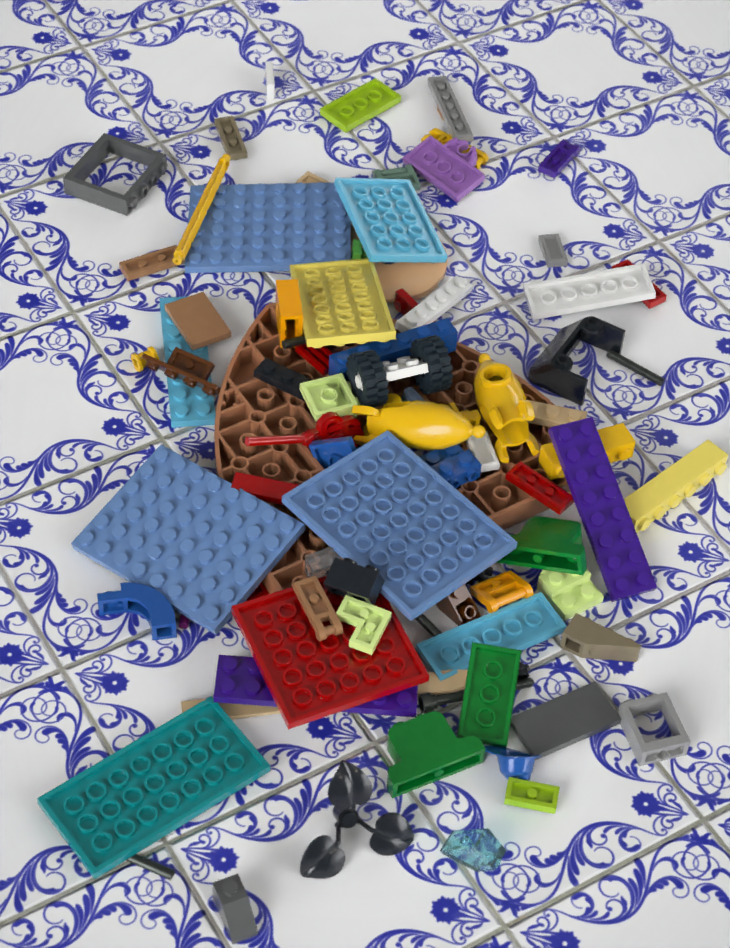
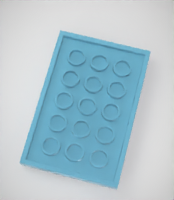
(390, 220)

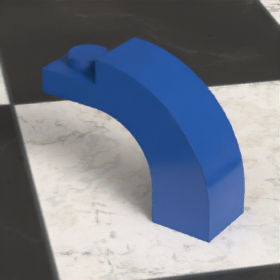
(142, 601)

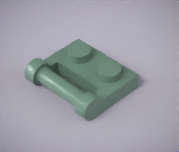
(405, 172)

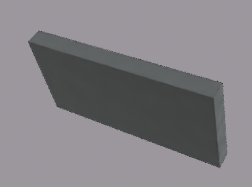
(565, 720)

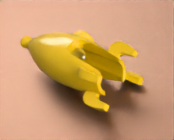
(503, 406)
(417, 424)

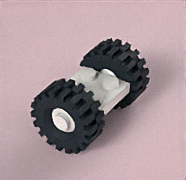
(427, 364)

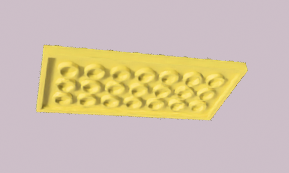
(342, 303)

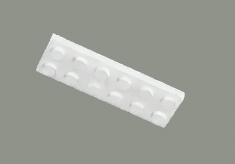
(589, 291)

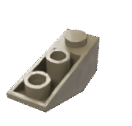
(595, 641)

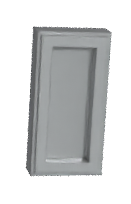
(552, 250)

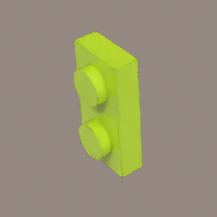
(531, 795)

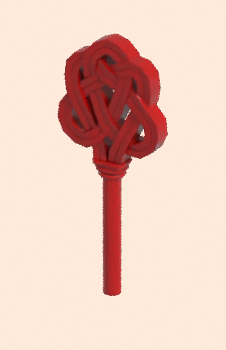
(328, 427)

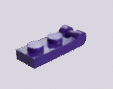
(559, 158)

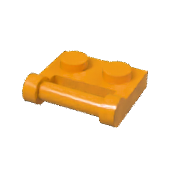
(501, 590)

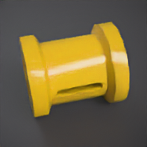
(138, 362)

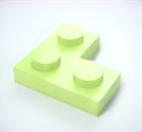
(368, 620)

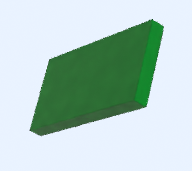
(489, 694)

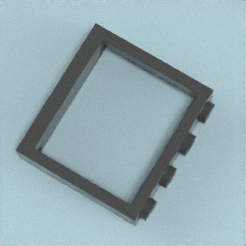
(77, 187)

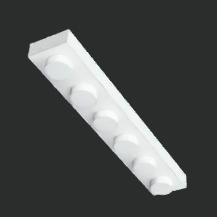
(435, 304)

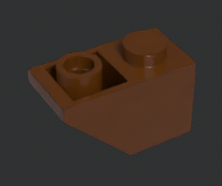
(459, 606)

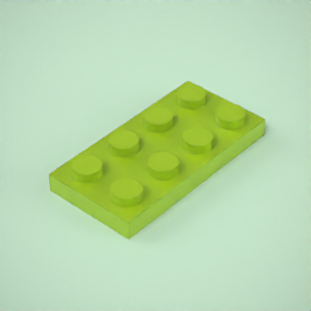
(360, 105)

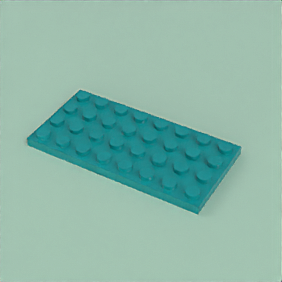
(152, 786)

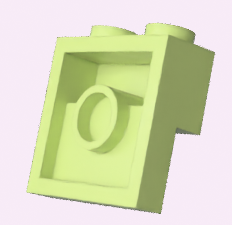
(329, 395)
(569, 592)

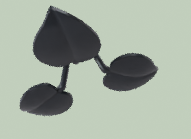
(346, 790)

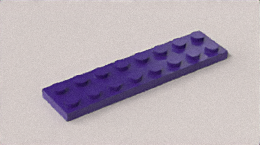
(602, 509)
(242, 683)

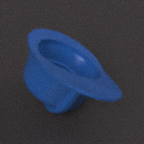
(513, 762)

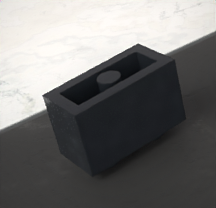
(354, 580)

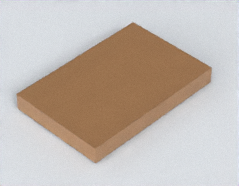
(197, 321)

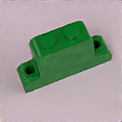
(549, 546)
(428, 752)

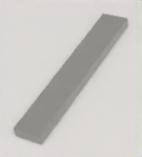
(450, 108)

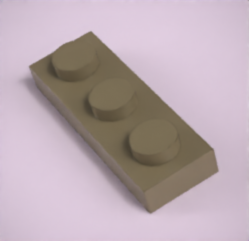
(230, 137)

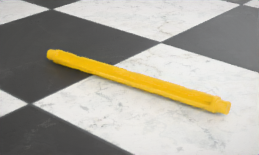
(201, 209)

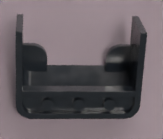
(553, 366)

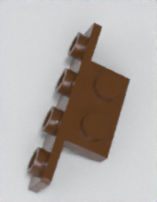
(185, 366)

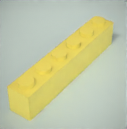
(675, 484)

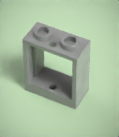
(659, 749)

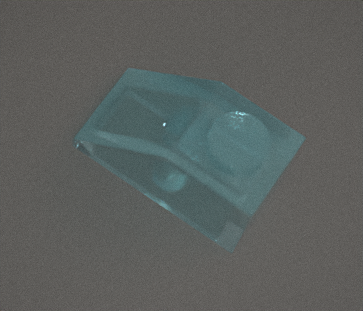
(474, 849)

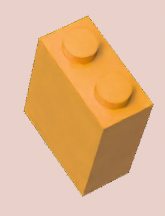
(288, 309)

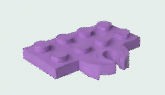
(446, 166)

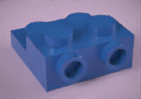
(331, 450)
(454, 464)

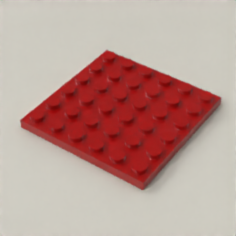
(323, 676)

